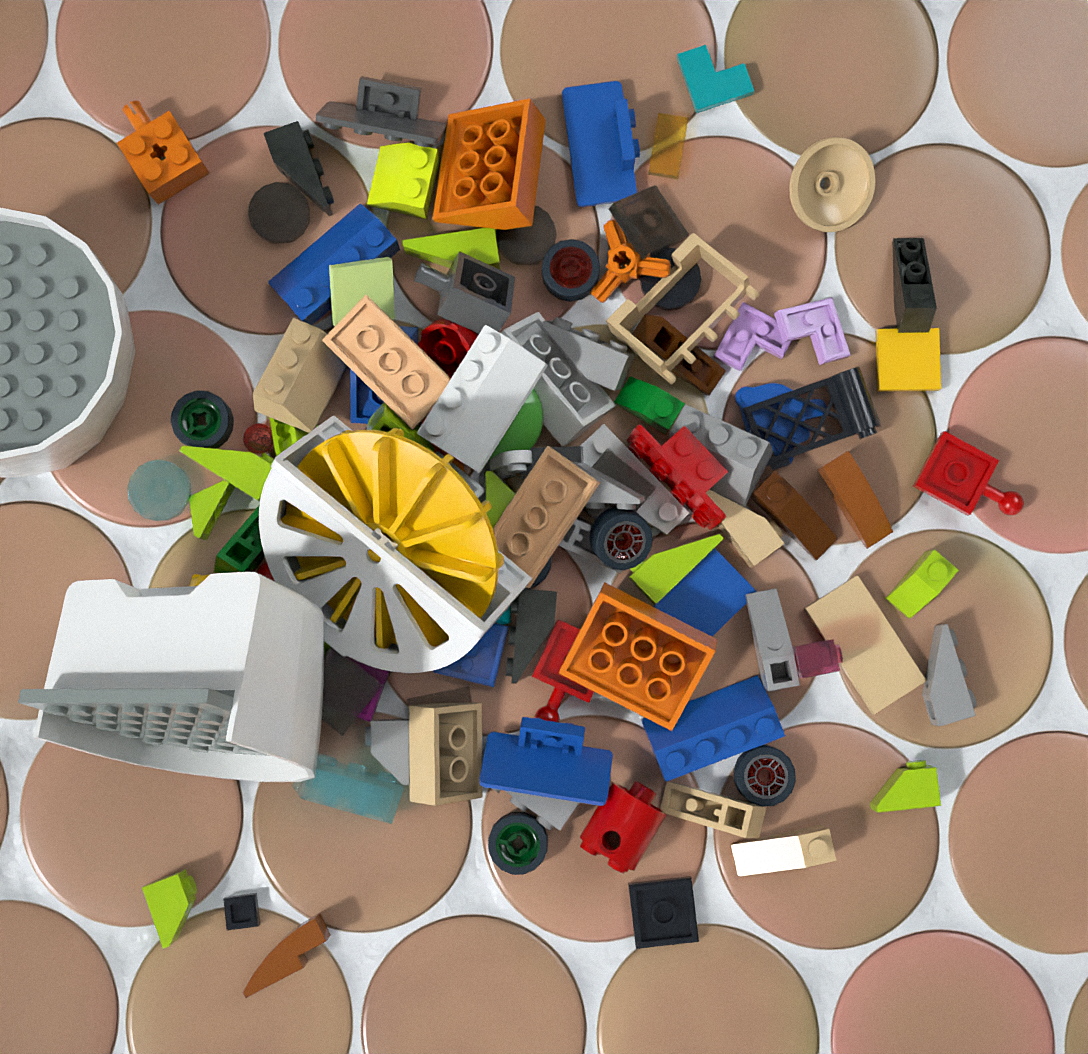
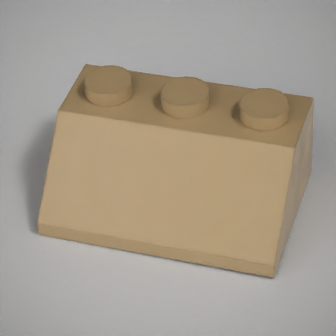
(299, 378)
(445, 752)

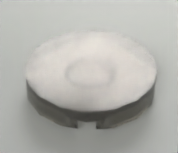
(279, 213)
(528, 243)

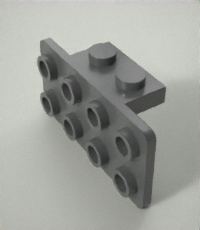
(385, 110)

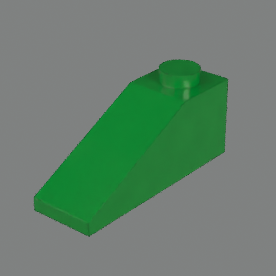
(243, 550)

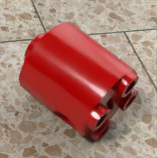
(629, 815)

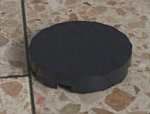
(681, 293)

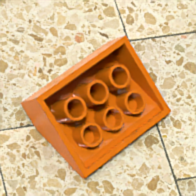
(491, 166)
(638, 656)

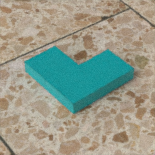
(712, 88)

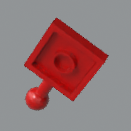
(960, 475)
(549, 667)

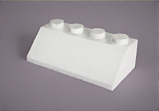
(566, 396)
(482, 398)

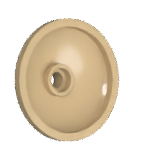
(847, 185)

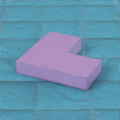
(819, 322)
(747, 330)

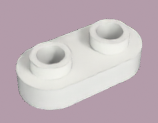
(510, 463)

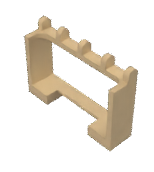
(684, 259)

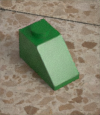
(649, 404)

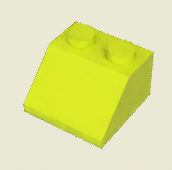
(404, 179)

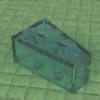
(352, 789)

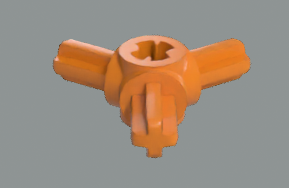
(619, 252)

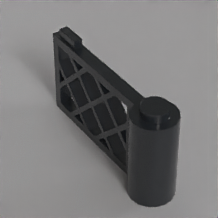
(851, 406)

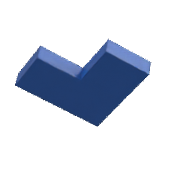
(482, 661)

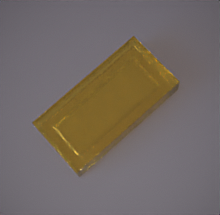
(668, 146)

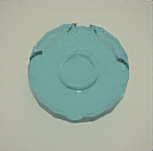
(159, 490)

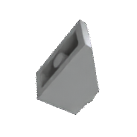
(390, 746)

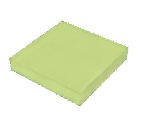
(356, 279)

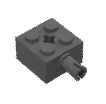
(471, 292)

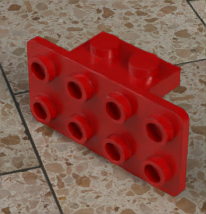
(685, 468)

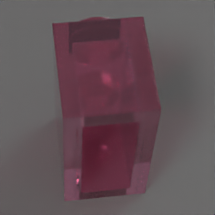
(817, 657)

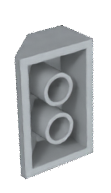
(734, 448)

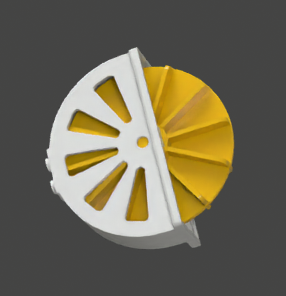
(385, 546)

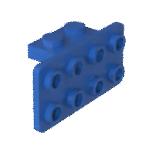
(600, 142)
(547, 763)

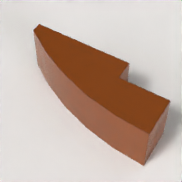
(856, 499)
(288, 954)

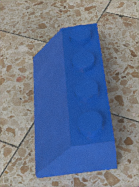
(306, 280)
(715, 728)

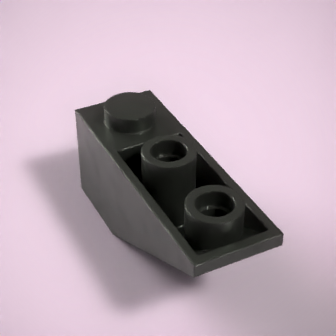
(293, 159)
(912, 286)
(534, 620)

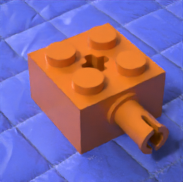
(151, 143)

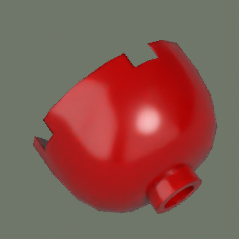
(447, 343)

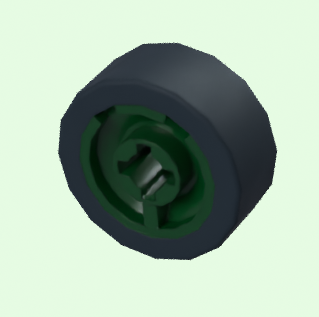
(197, 404)
(508, 857)

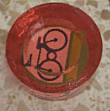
(258, 439)

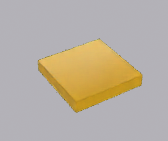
(908, 360)

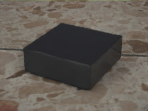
(241, 911)

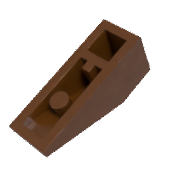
(665, 340)
(793, 515)

